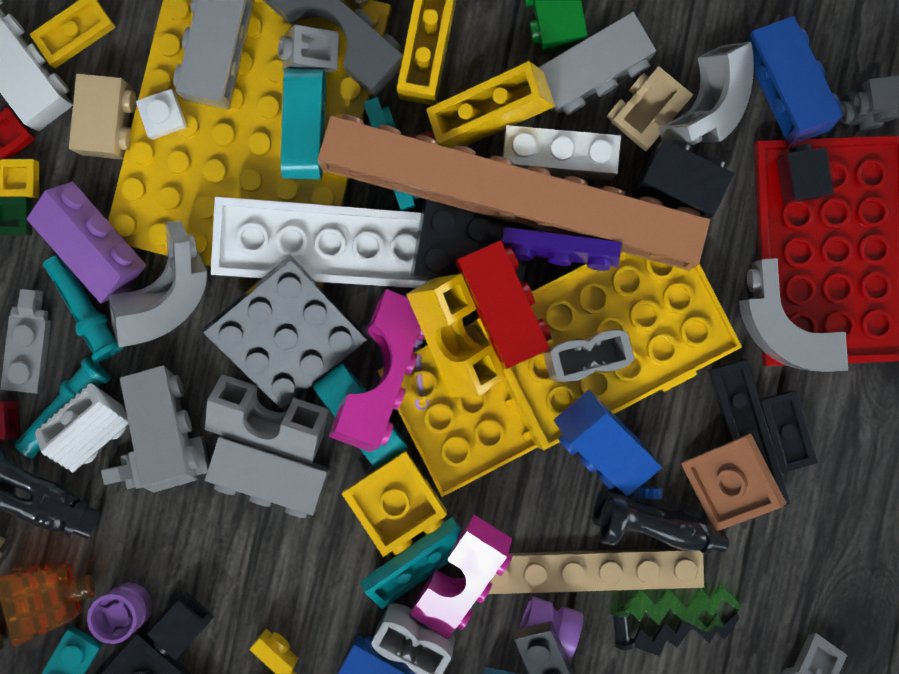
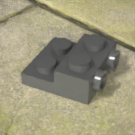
(871, 103)

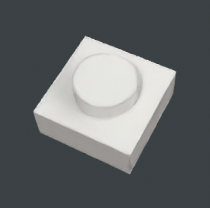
(161, 114)

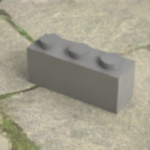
(213, 51)
(597, 64)
(159, 429)
(267, 477)

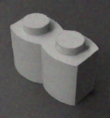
(581, 358)
(410, 641)

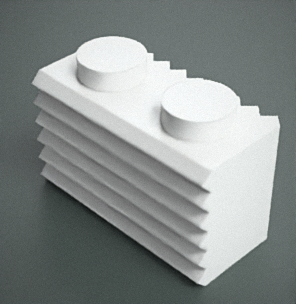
(82, 428)

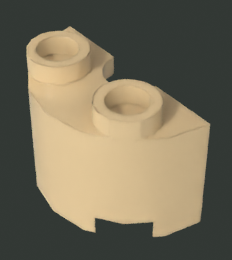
(654, 104)

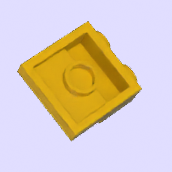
(395, 504)

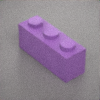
(85, 241)

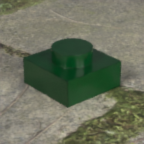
(14, 216)

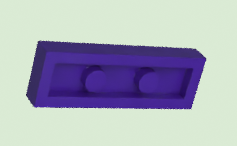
(562, 249)

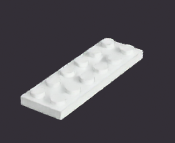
(326, 240)

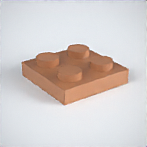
(733, 483)

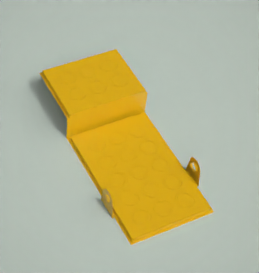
(672, 333)

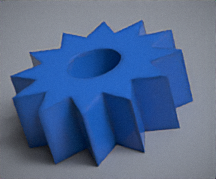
(648, 492)

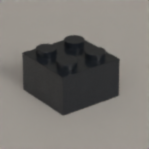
(683, 178)

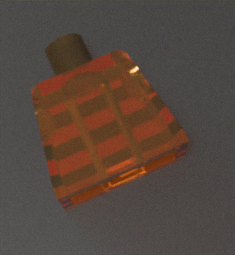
(41, 599)

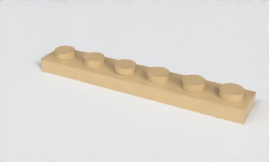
(600, 571)

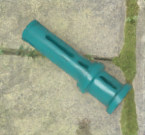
(90, 323)
(87, 374)

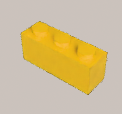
(425, 50)
(491, 106)

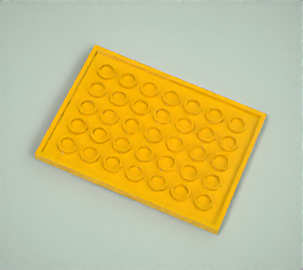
(223, 149)

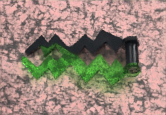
(689, 615)

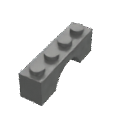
(368, 58)

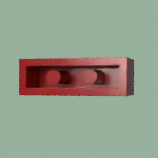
(504, 304)

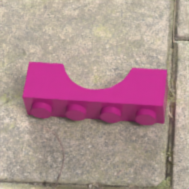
(365, 416)

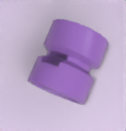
(119, 613)
(565, 621)

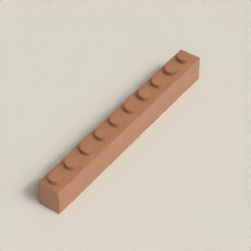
(512, 192)

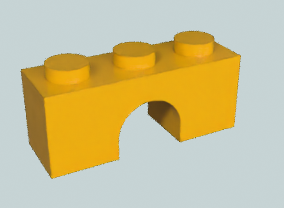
(463, 364)

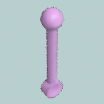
(418, 367)

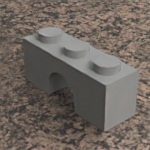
(240, 416)

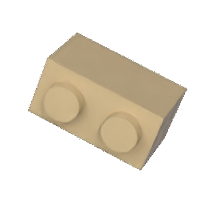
(101, 116)

